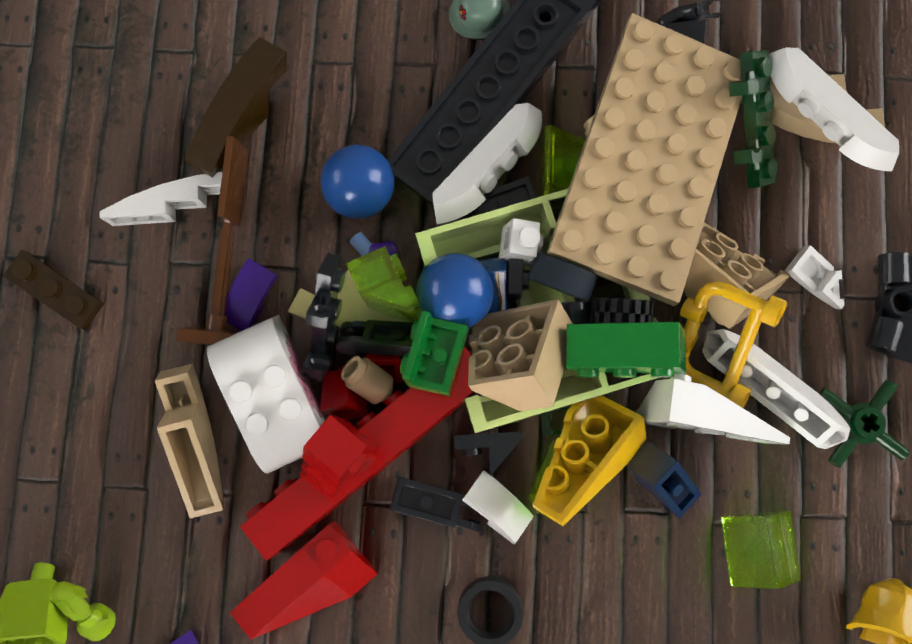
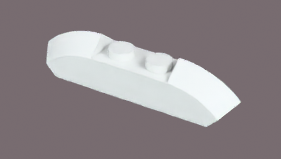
(833, 110)
(487, 162)
(780, 391)

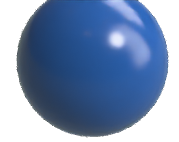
(357, 181)
(455, 289)

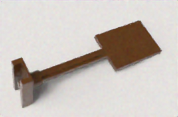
(230, 211)

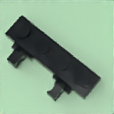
(322, 316)

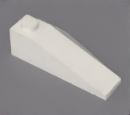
(695, 406)

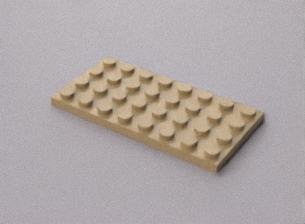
(649, 162)

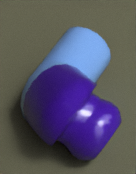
(364, 246)

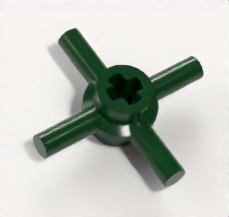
(872, 420)

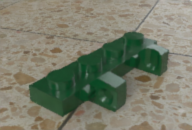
(757, 115)

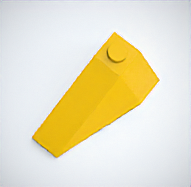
(592, 449)

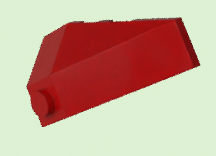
(311, 580)

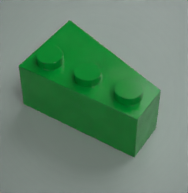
(626, 349)

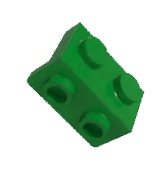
(433, 354)

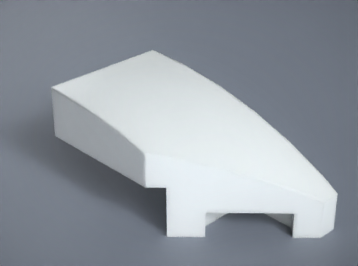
(816, 276)

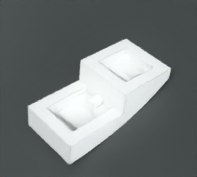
(498, 506)

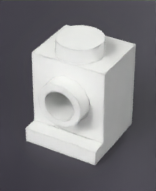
(520, 241)

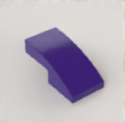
(248, 294)

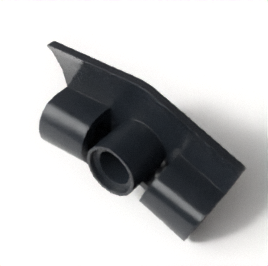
(892, 327)

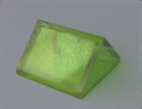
(558, 159)
(761, 550)

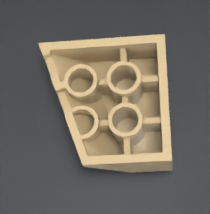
(719, 260)
(520, 355)

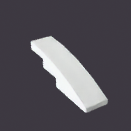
(162, 201)

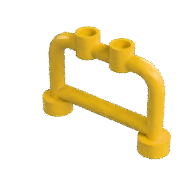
(761, 310)

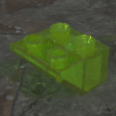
(381, 287)

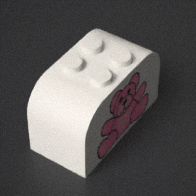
(267, 392)

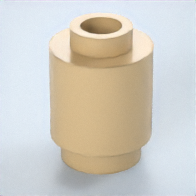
(367, 379)

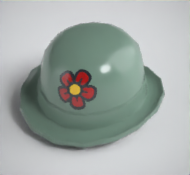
(476, 17)

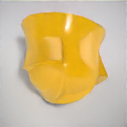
(885, 613)

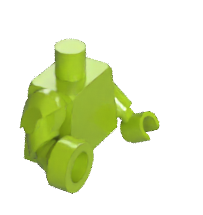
(40, 608)

